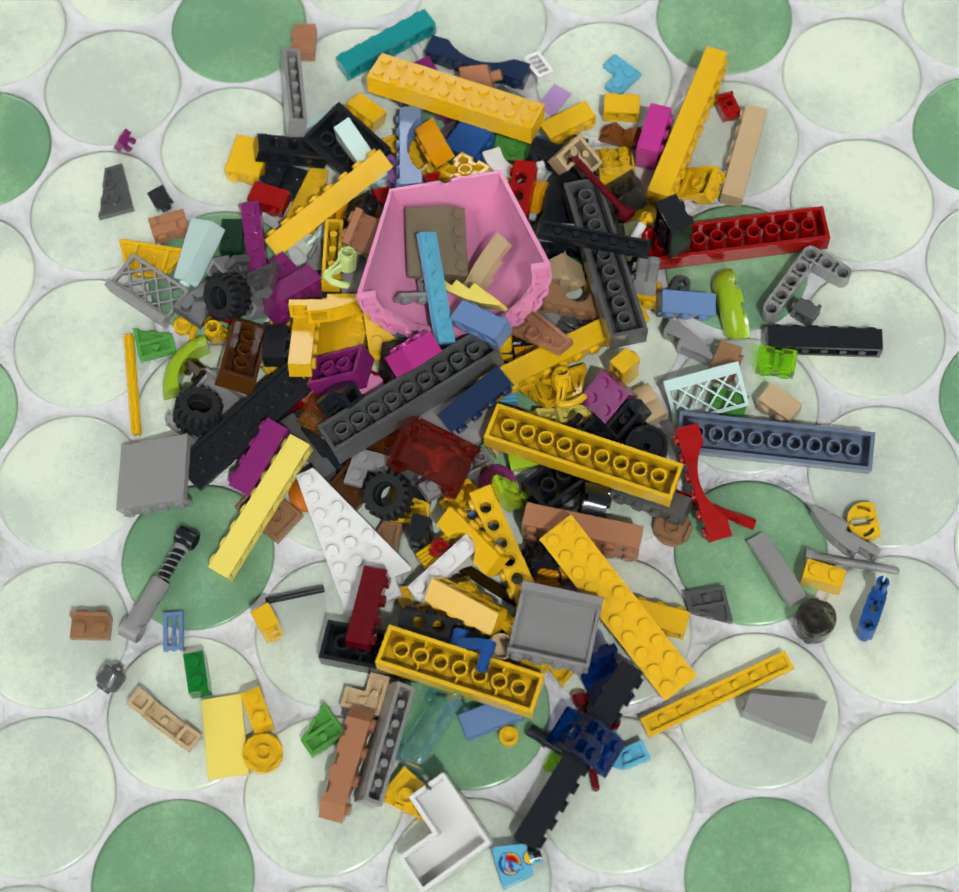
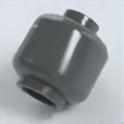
(110, 678)

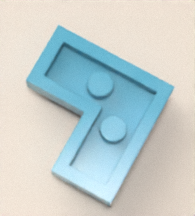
(623, 74)

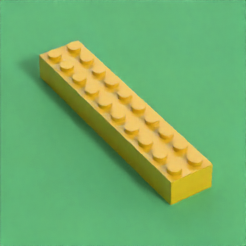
(456, 98)
(688, 125)
(583, 455)
(620, 608)

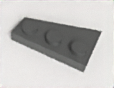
(116, 193)
(193, 307)

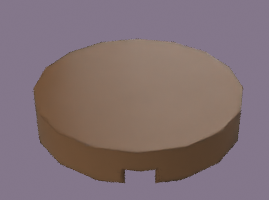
(671, 534)

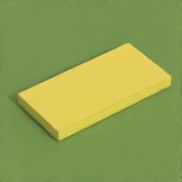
(224, 736)

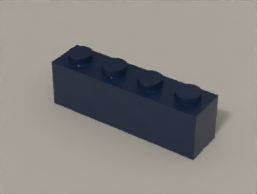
(475, 400)

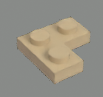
(369, 699)

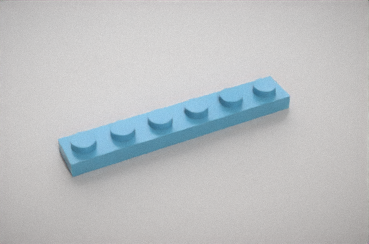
(435, 287)

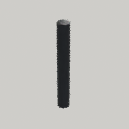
(295, 594)

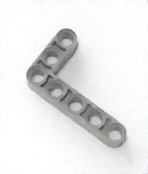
(798, 278)

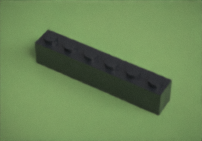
(826, 340)

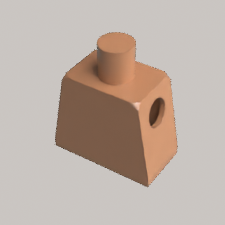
(481, 74)

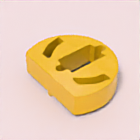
(867, 511)

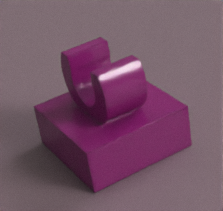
(123, 140)

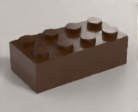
(241, 356)

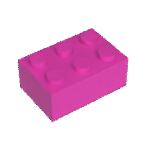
(654, 136)

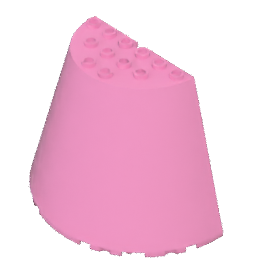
(489, 209)

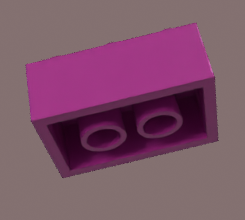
(299, 285)
(339, 366)

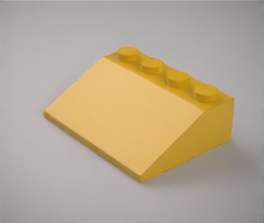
(342, 333)

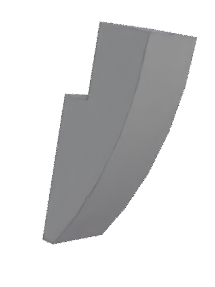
(687, 342)

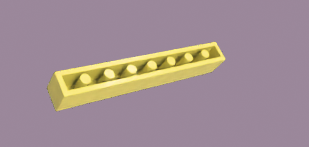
(260, 508)

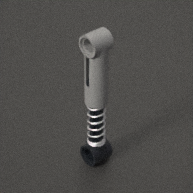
(135, 625)

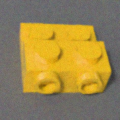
(701, 184)

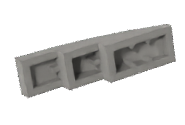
(777, 569)

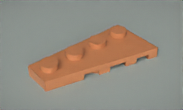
(543, 334)

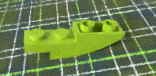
(509, 494)

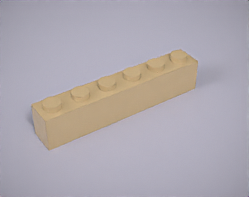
(743, 155)

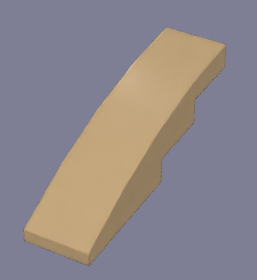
(488, 263)

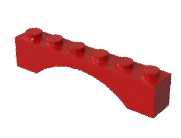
(690, 443)

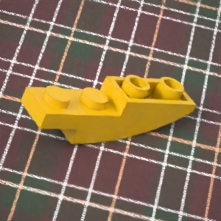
(325, 310)

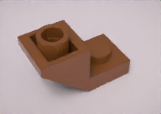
(618, 136)

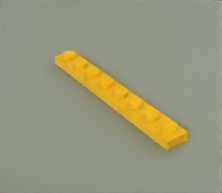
(716, 694)

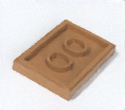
(282, 521)

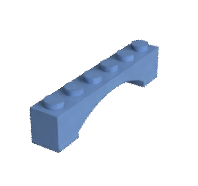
(407, 120)

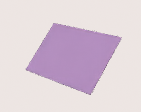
(555, 99)

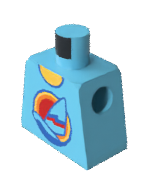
(515, 863)

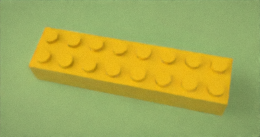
(454, 671)

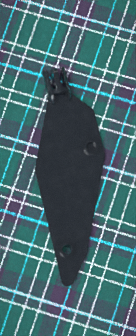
(555, 208)

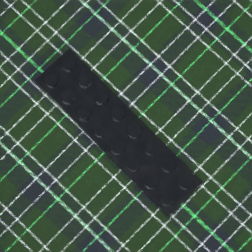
(234, 432)

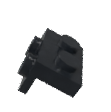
(538, 557)

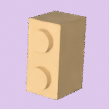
(778, 404)

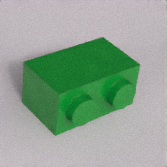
(197, 674)

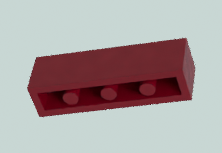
(367, 608)

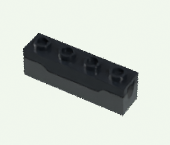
(321, 457)

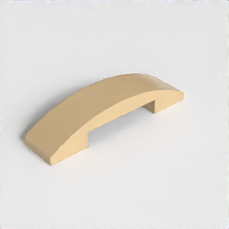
(164, 720)

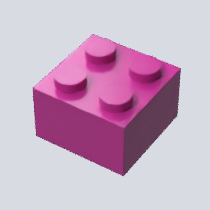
(412, 353)

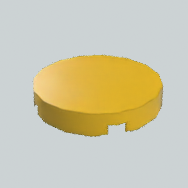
(262, 753)

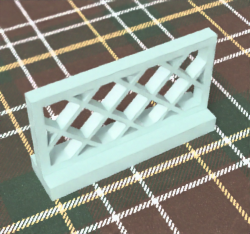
(702, 376)

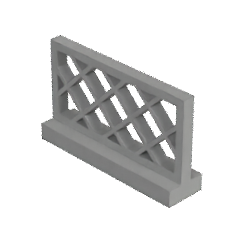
(139, 303)

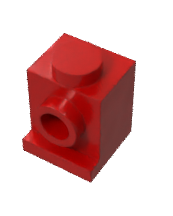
(727, 107)

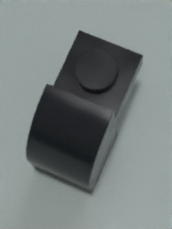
(339, 395)

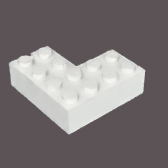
(454, 838)

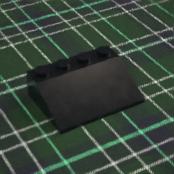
(324, 143)

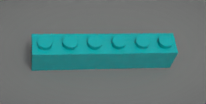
(390, 42)

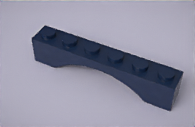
(444, 54)

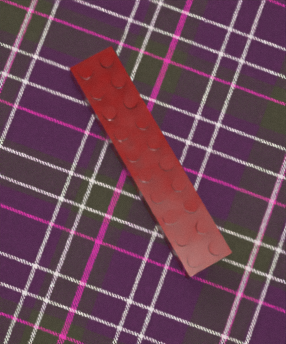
(748, 237)

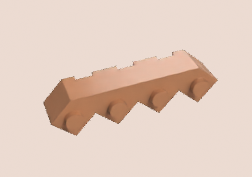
(344, 772)

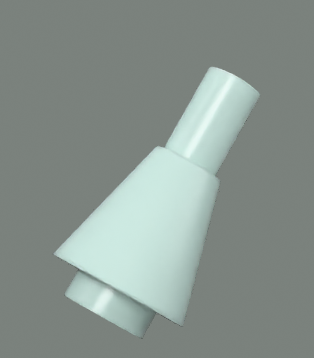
(317, 234)

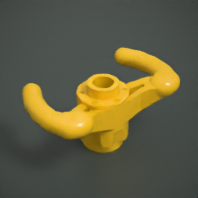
(213, 329)
(562, 384)

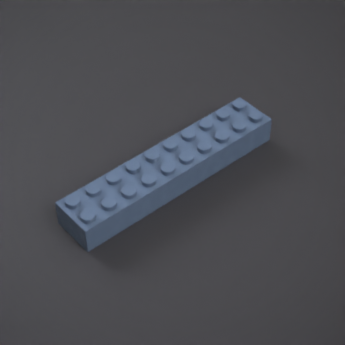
(782, 442)

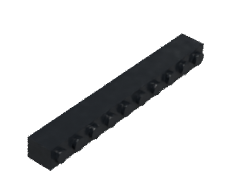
(570, 768)

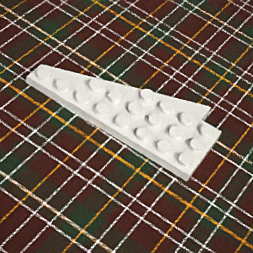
(348, 540)

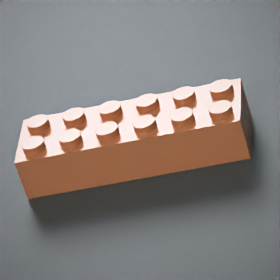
(609, 536)

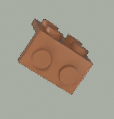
(360, 231)

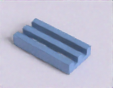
(174, 647)

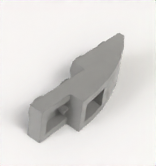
(432, 490)
(835, 532)

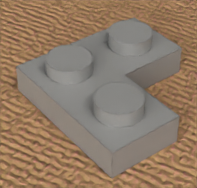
(362, 464)

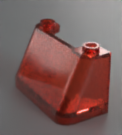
(433, 455)

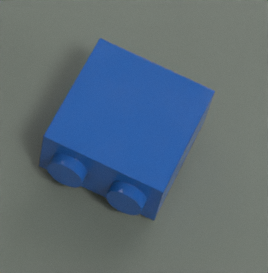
(471, 141)

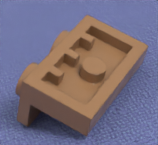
(91, 625)

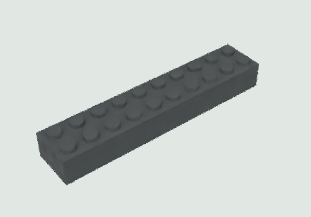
(606, 271)
(409, 396)

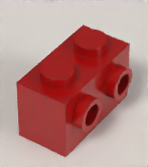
(272, 199)

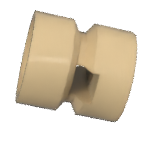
(501, 647)

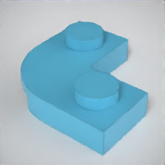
(631, 755)

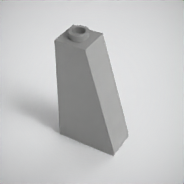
(785, 714)

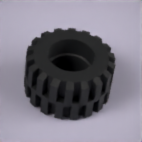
(227, 296)
(197, 399)
(376, 487)

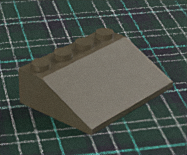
(451, 235)

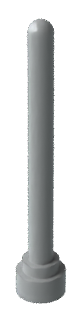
(809, 553)

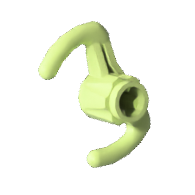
(345, 263)

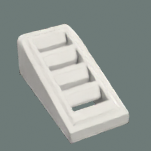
(542, 77)

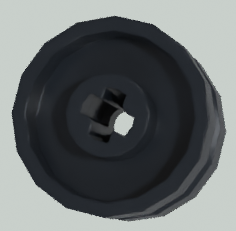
(649, 437)

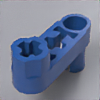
(868, 620)
(484, 647)

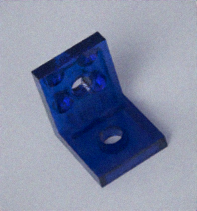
(600, 670)
(586, 740)

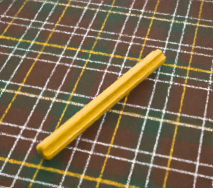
(132, 385)

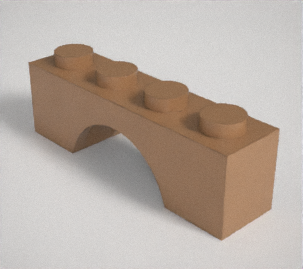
(560, 304)

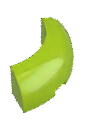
(729, 302)
(175, 369)

